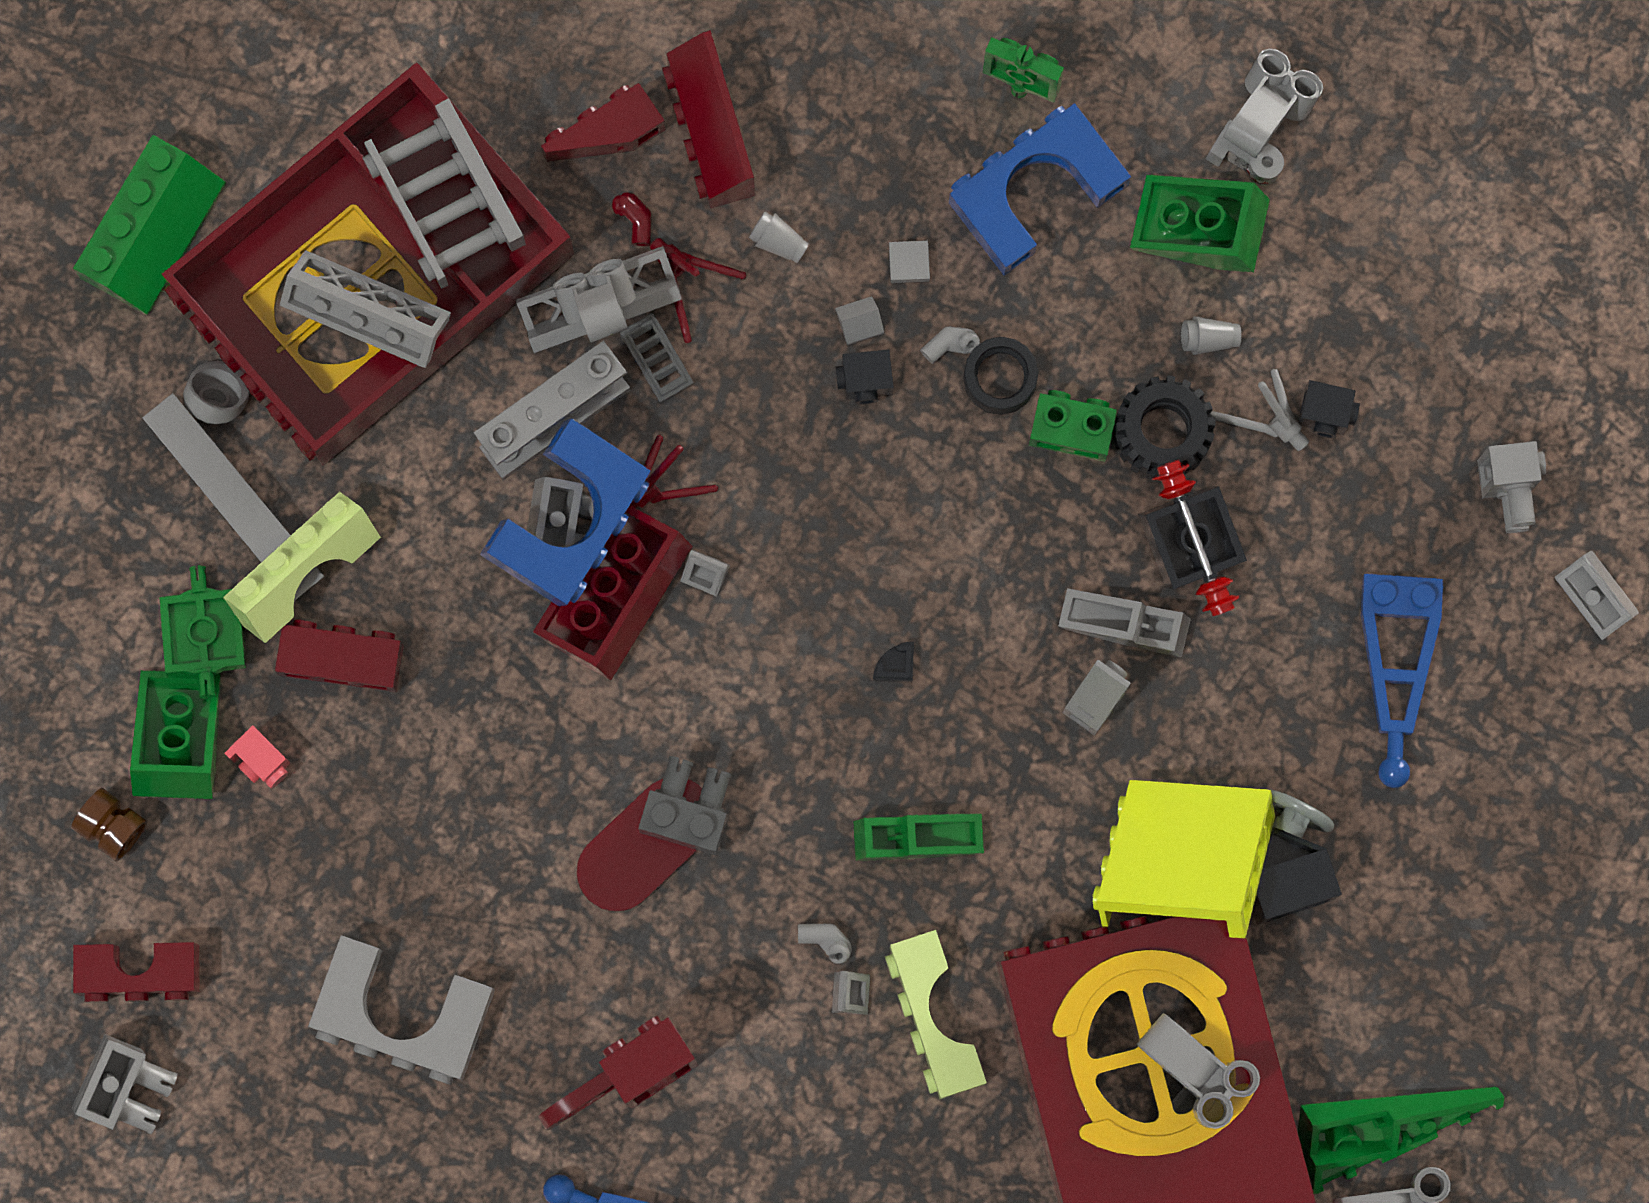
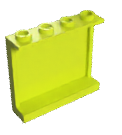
(1186, 853)

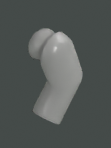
(952, 340)
(829, 938)

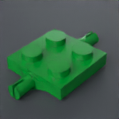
(1023, 70)
(201, 633)

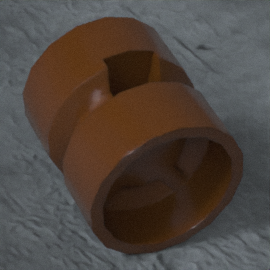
(109, 824)

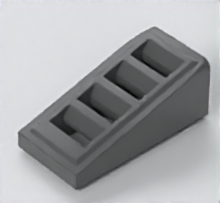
(639, 328)

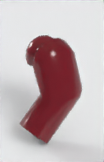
(638, 213)

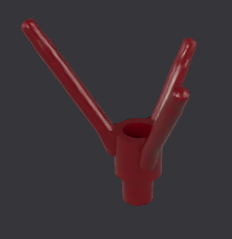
(684, 262)
(653, 493)

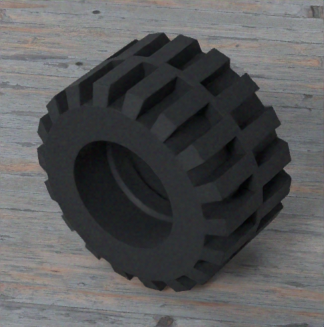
(1163, 395)

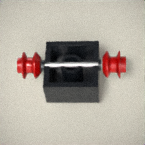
(1193, 537)

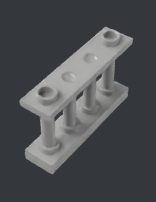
(464, 161)
(532, 422)

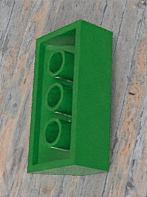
(149, 225)

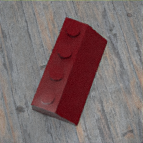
(710, 122)
(617, 595)

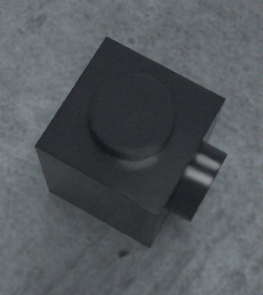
(865, 376)
(1328, 409)

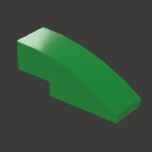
(918, 836)

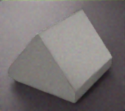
(860, 320)
(704, 572)
(851, 993)

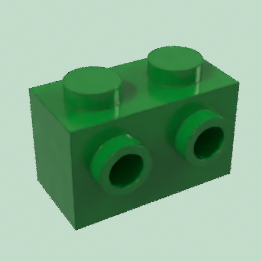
(1073, 425)

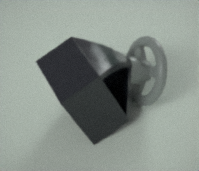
(1294, 870)

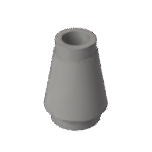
(778, 237)
(1209, 335)

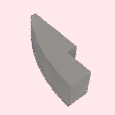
(1125, 622)

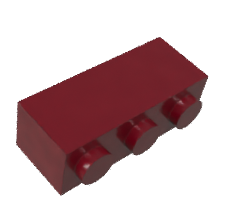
(339, 656)

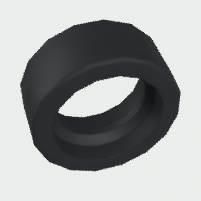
(1005, 346)

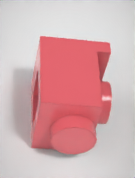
(259, 758)

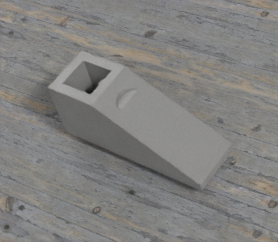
(1097, 696)

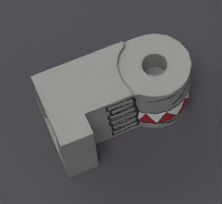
(1260, 170)

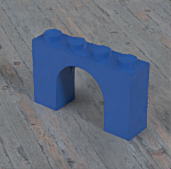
(1063, 141)
(612, 483)

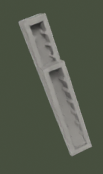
(221, 482)

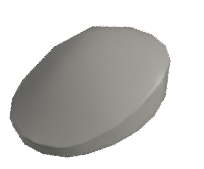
(215, 393)

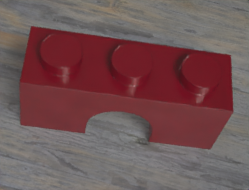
(99, 973)

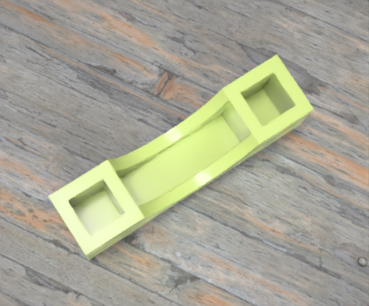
(267, 593)
(951, 1064)

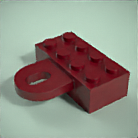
(631, 1068)

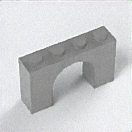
(344, 1015)

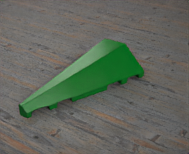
(1352, 1133)

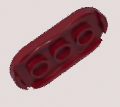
(626, 866)

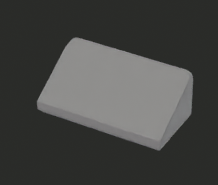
(1596, 594)

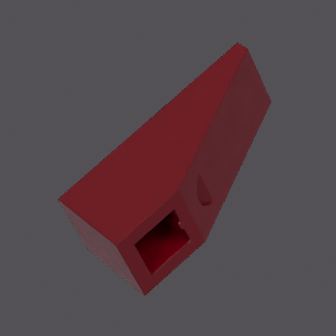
(614, 128)

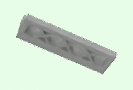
(648, 297)
(360, 312)

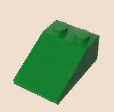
(1201, 221)
(174, 737)

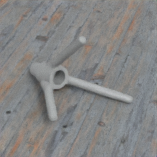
(1282, 425)

